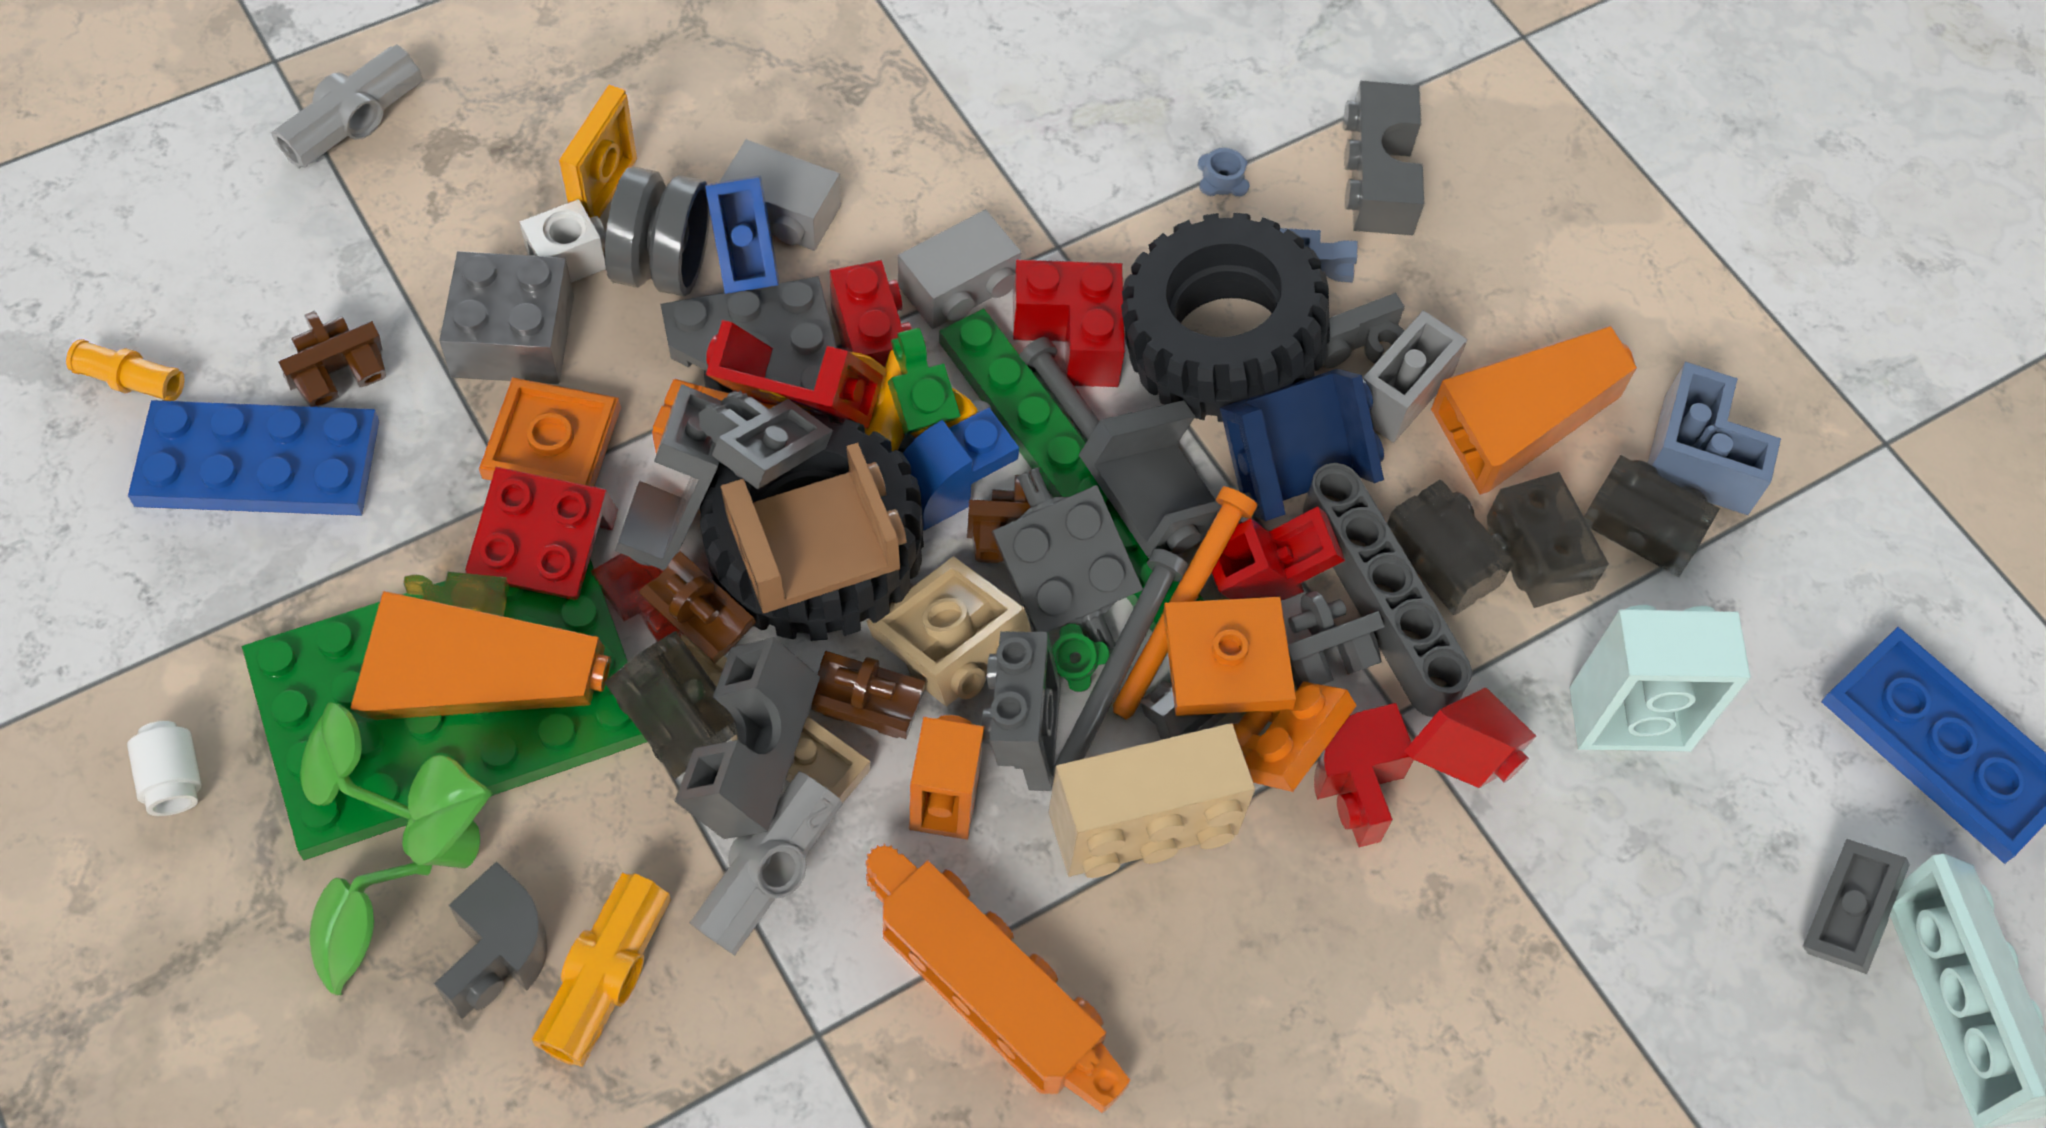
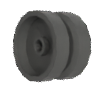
(657, 231)

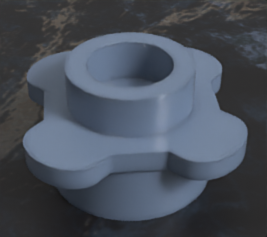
(1220, 163)

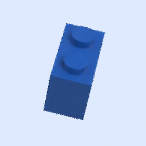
(742, 234)

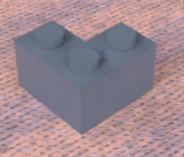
(1706, 451)

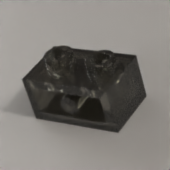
(1547, 540)

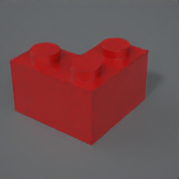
(1074, 306)

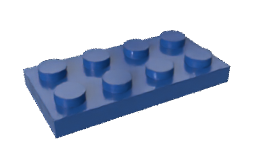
(254, 458)
(1946, 742)

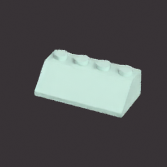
(1973, 991)

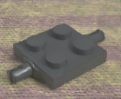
(1066, 559)

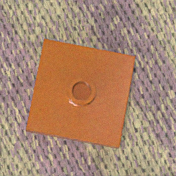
(551, 432)
(1228, 656)

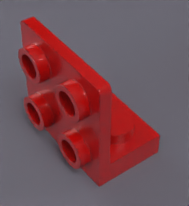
(539, 532)

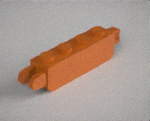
(992, 981)

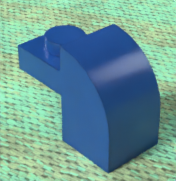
(953, 459)

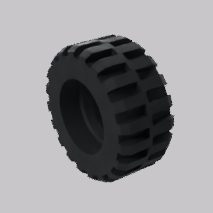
(1215, 263)
(844, 607)

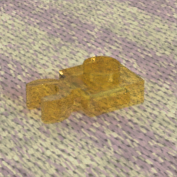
(463, 590)

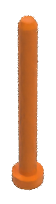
(1233, 507)

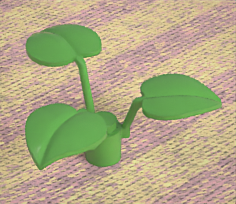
(437, 833)

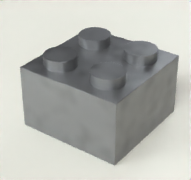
(507, 317)

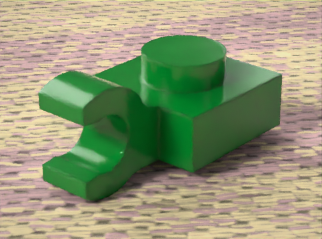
(921, 392)

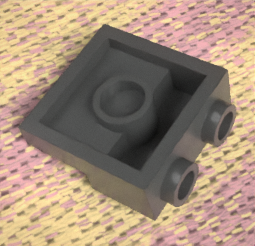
(1024, 706)

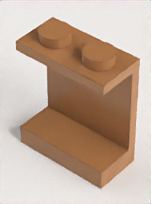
(815, 534)

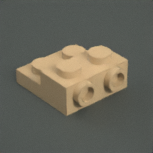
(949, 629)

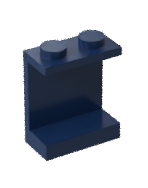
(1294, 431)

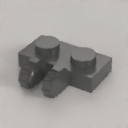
(760, 440)

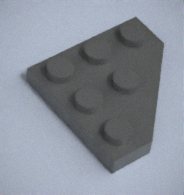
(783, 316)

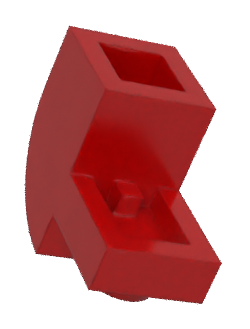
(1278, 560)
(1355, 762)

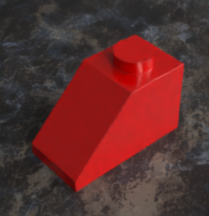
(1474, 740)

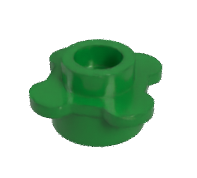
(1092, 655)

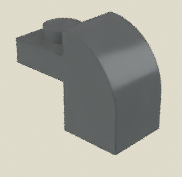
(508, 938)

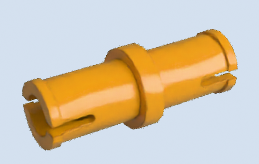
(125, 370)

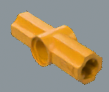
(601, 969)

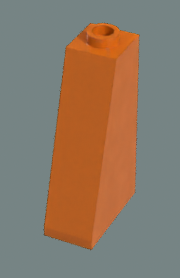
(1528, 403)
(466, 661)

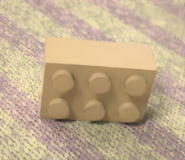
(1150, 801)

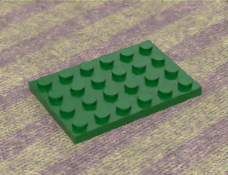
(502, 750)

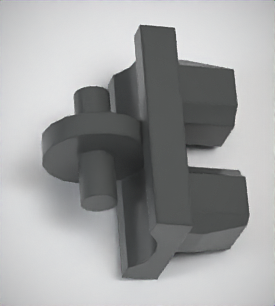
(1353, 639)

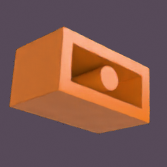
(945, 776)

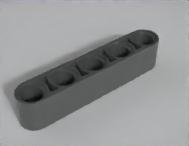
(1406, 608)

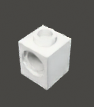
(569, 235)

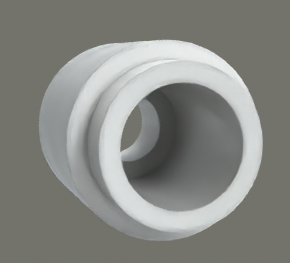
(164, 768)

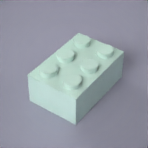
(1658, 679)

